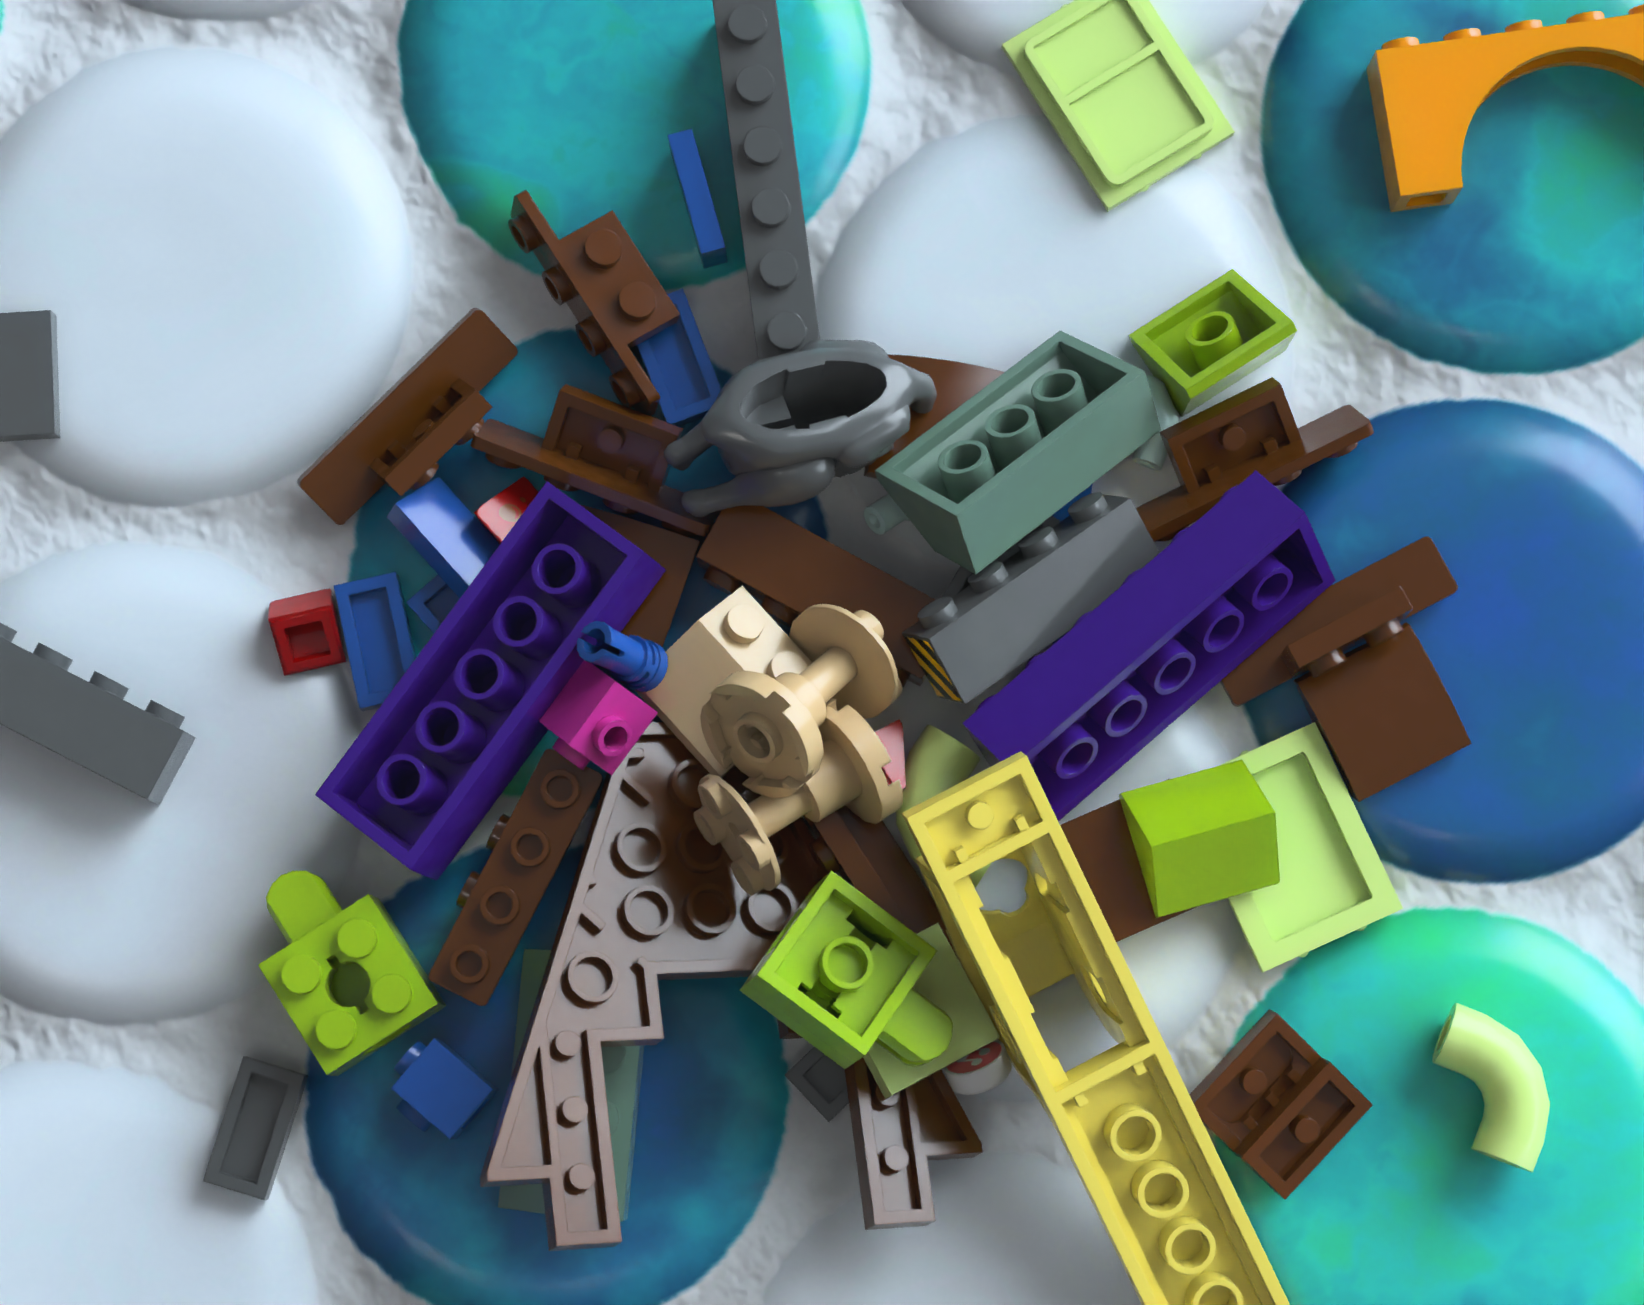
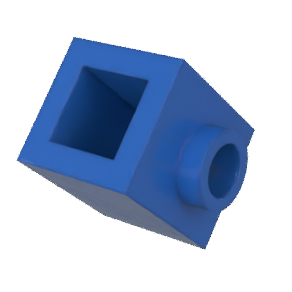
(440, 1088)

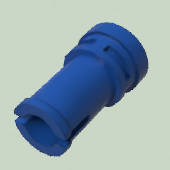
(629, 658)

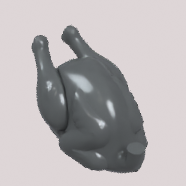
(801, 423)

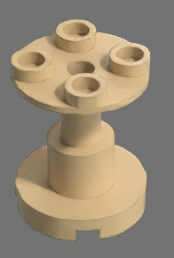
(774, 723)
(847, 776)

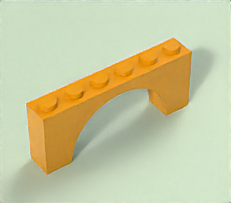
(1432, 90)

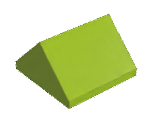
(1212, 340)
(1203, 837)

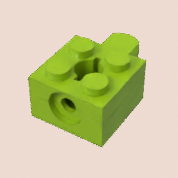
(344, 973)
(848, 978)

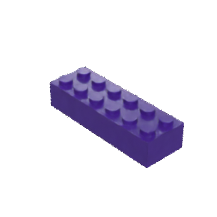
(1156, 643)
(484, 681)

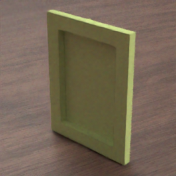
(1117, 94)
(1325, 856)

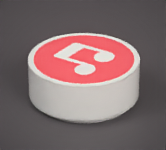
(980, 1070)

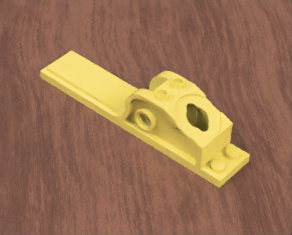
(1122, 1110)

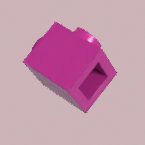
(596, 719)

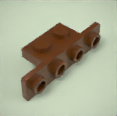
(605, 288)
(412, 421)
(1233, 441)
(601, 451)
(1347, 613)
(874, 866)
(515, 878)

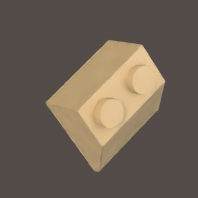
(723, 641)

